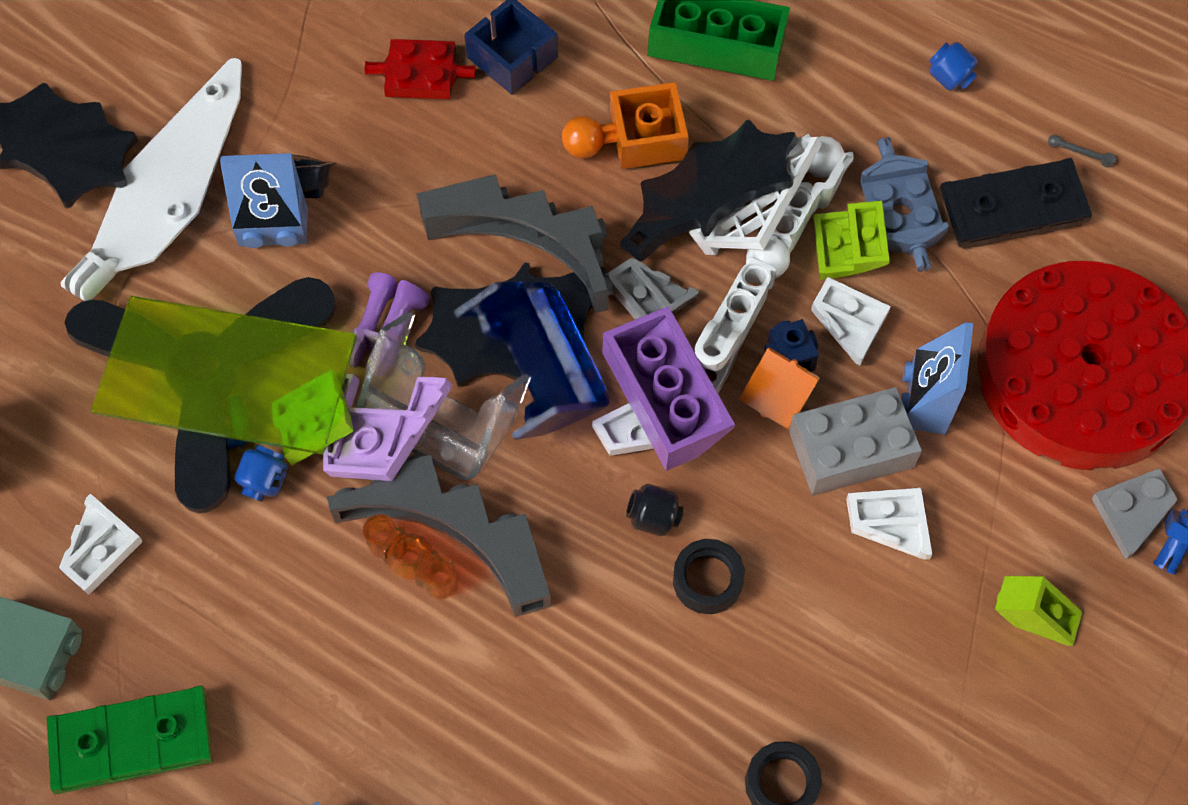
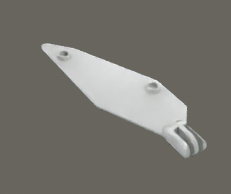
(162, 186)

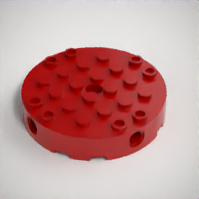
(1086, 364)

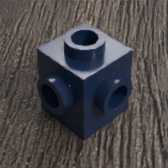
(794, 342)

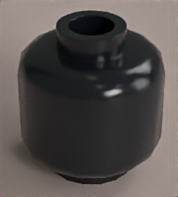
(654, 509)

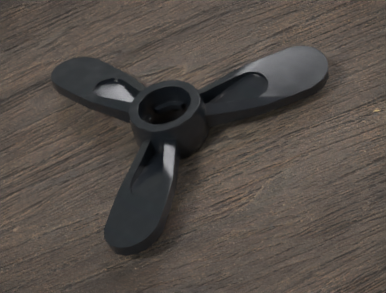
(201, 458)

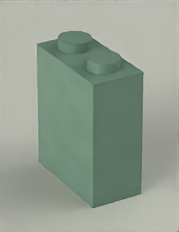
(35, 648)

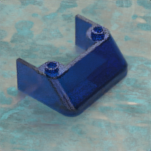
(545, 348)

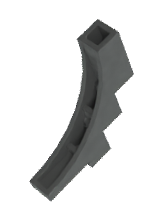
(460, 513)

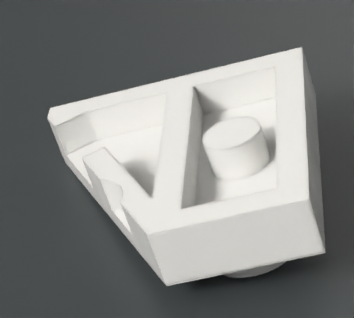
(97, 546)

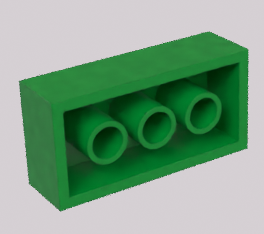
(720, 35)

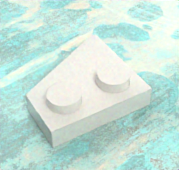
(849, 317)
(891, 519)

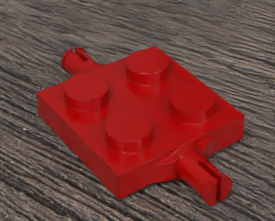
(420, 69)

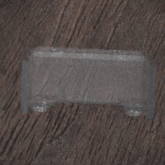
(457, 435)

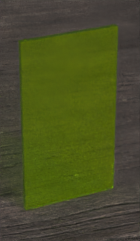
(225, 374)

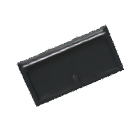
(1015, 203)

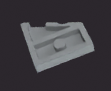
(1134, 508)

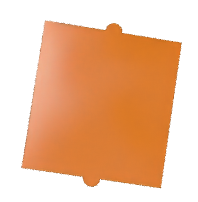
(778, 388)

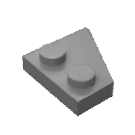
(647, 290)

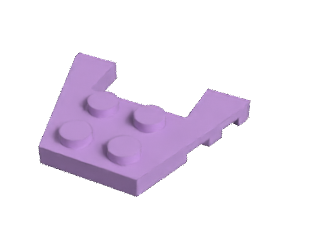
(383, 436)

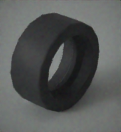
(713, 549)
(788, 751)

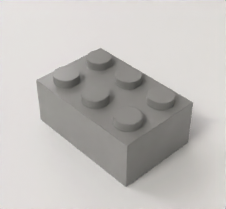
(854, 441)

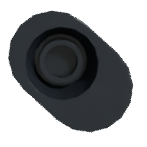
(312, 175)

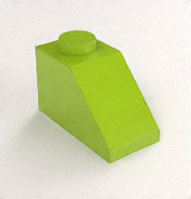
(1038, 608)

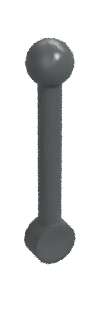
(1107, 159)

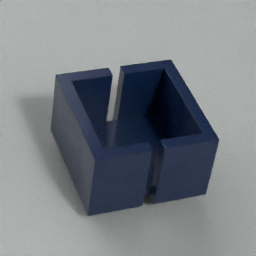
(519, 45)

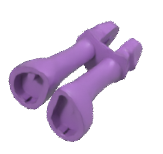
(382, 289)

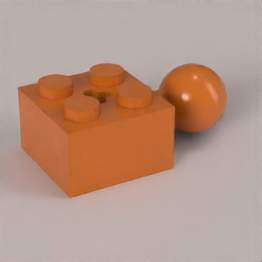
(644, 125)

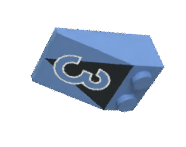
(265, 200)
(937, 380)

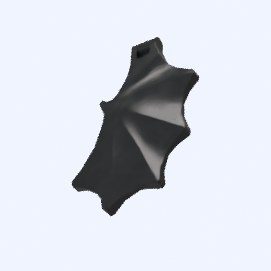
(63, 143)
(709, 186)
(465, 346)

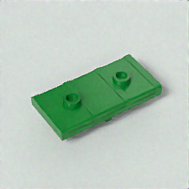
(128, 740)

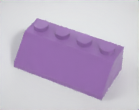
(666, 387)

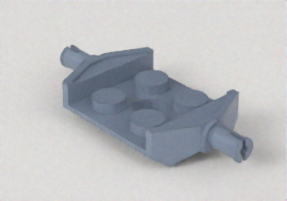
(905, 182)

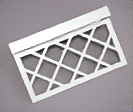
(769, 219)

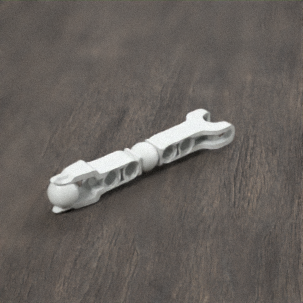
(728, 329)

